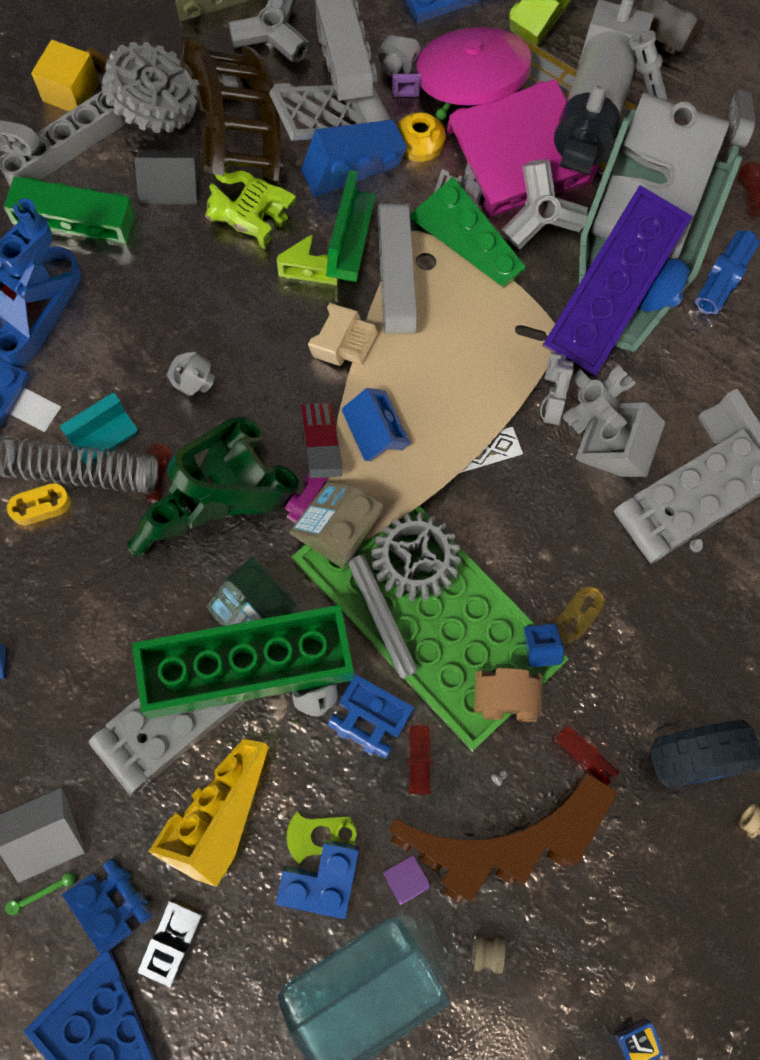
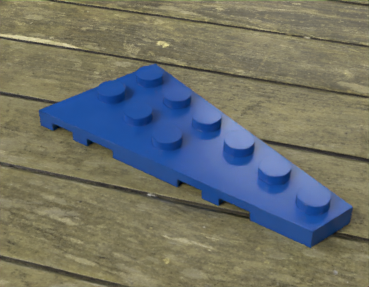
(92, 1019)

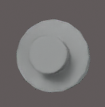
(398, 54)
(194, 376)
(315, 700)

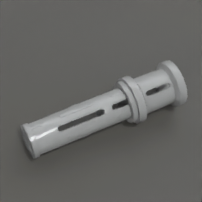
(649, 62)

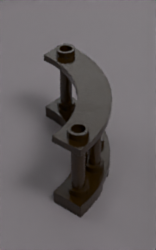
(205, 66)

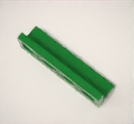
(350, 231)

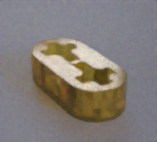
(585, 619)

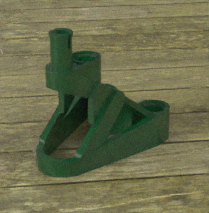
(239, 488)

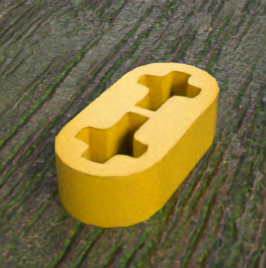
(38, 504)

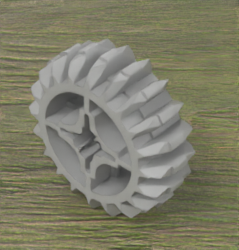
(429, 563)

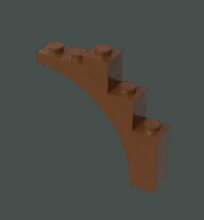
(562, 833)

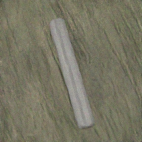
(382, 616)

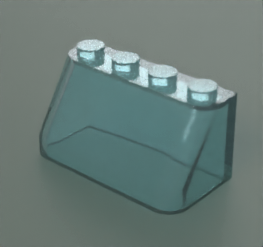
(362, 996)

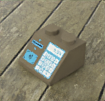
(338, 522)

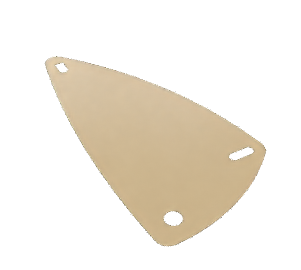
(447, 381)

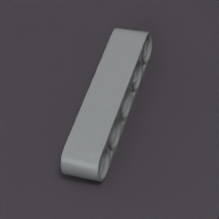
(64, 139)
(396, 268)

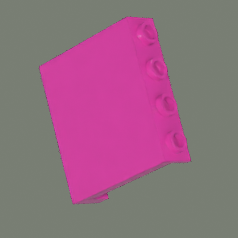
(507, 135)

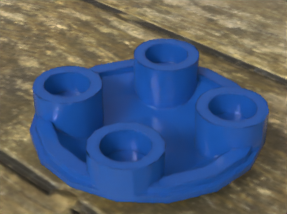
(666, 286)

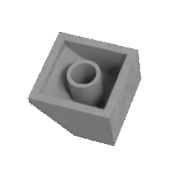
(627, 450)

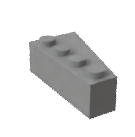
(344, 48)

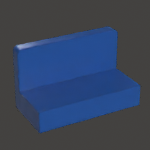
(375, 423)

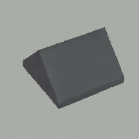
(167, 176)

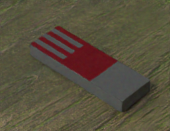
(321, 440)

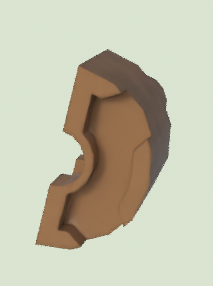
(509, 693)

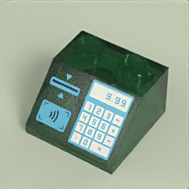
(250, 596)

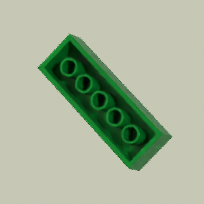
(242, 662)

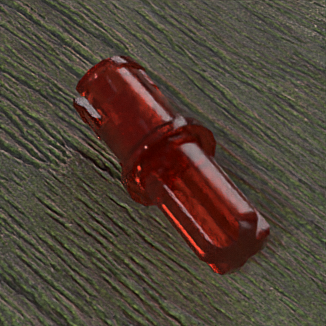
(586, 755)
(419, 760)

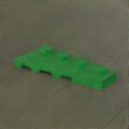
(463, 228)

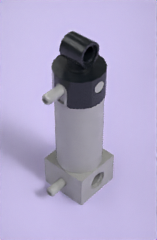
(600, 86)

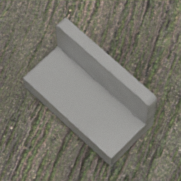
(729, 418)

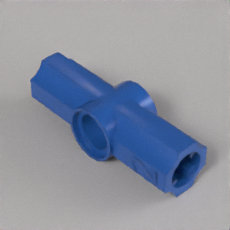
(727, 272)

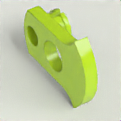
(301, 829)

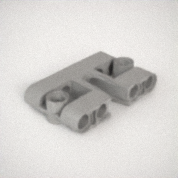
(677, 151)

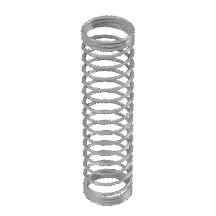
(146, 466)

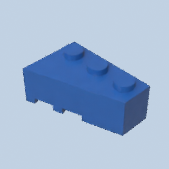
(356, 147)

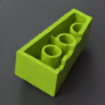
(535, 18)

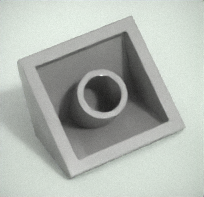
(39, 836)

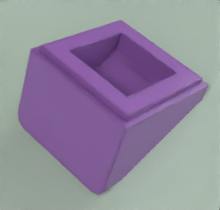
(405, 85)
(406, 880)

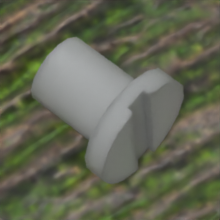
(696, 545)
(498, 778)

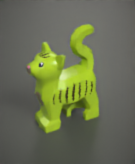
(251, 206)

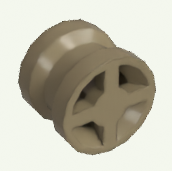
(488, 953)

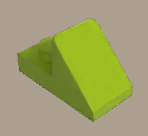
(302, 265)

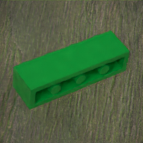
(75, 209)

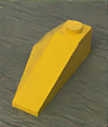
(210, 829)

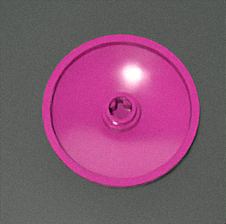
(474, 66)

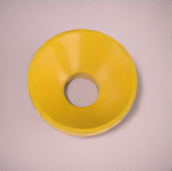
(425, 145)

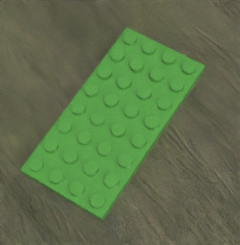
(448, 635)

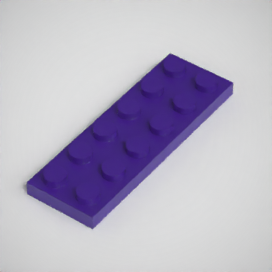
(617, 280)

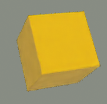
(65, 76)

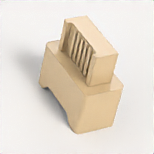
(343, 337)

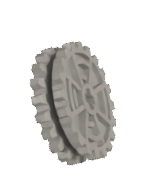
(149, 87)

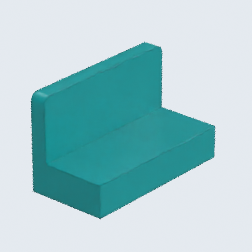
(100, 426)

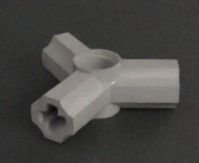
(271, 29)
(558, 211)

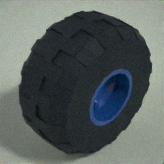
(706, 753)

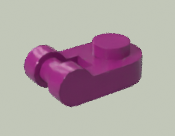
(299, 503)

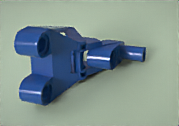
(23, 270)

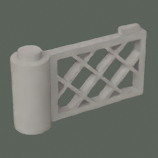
(359, 109)

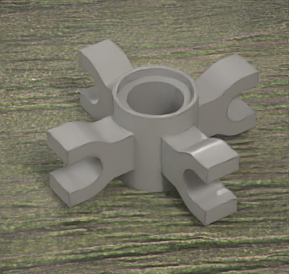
(599, 399)

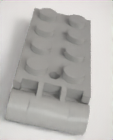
(693, 497)
(167, 740)

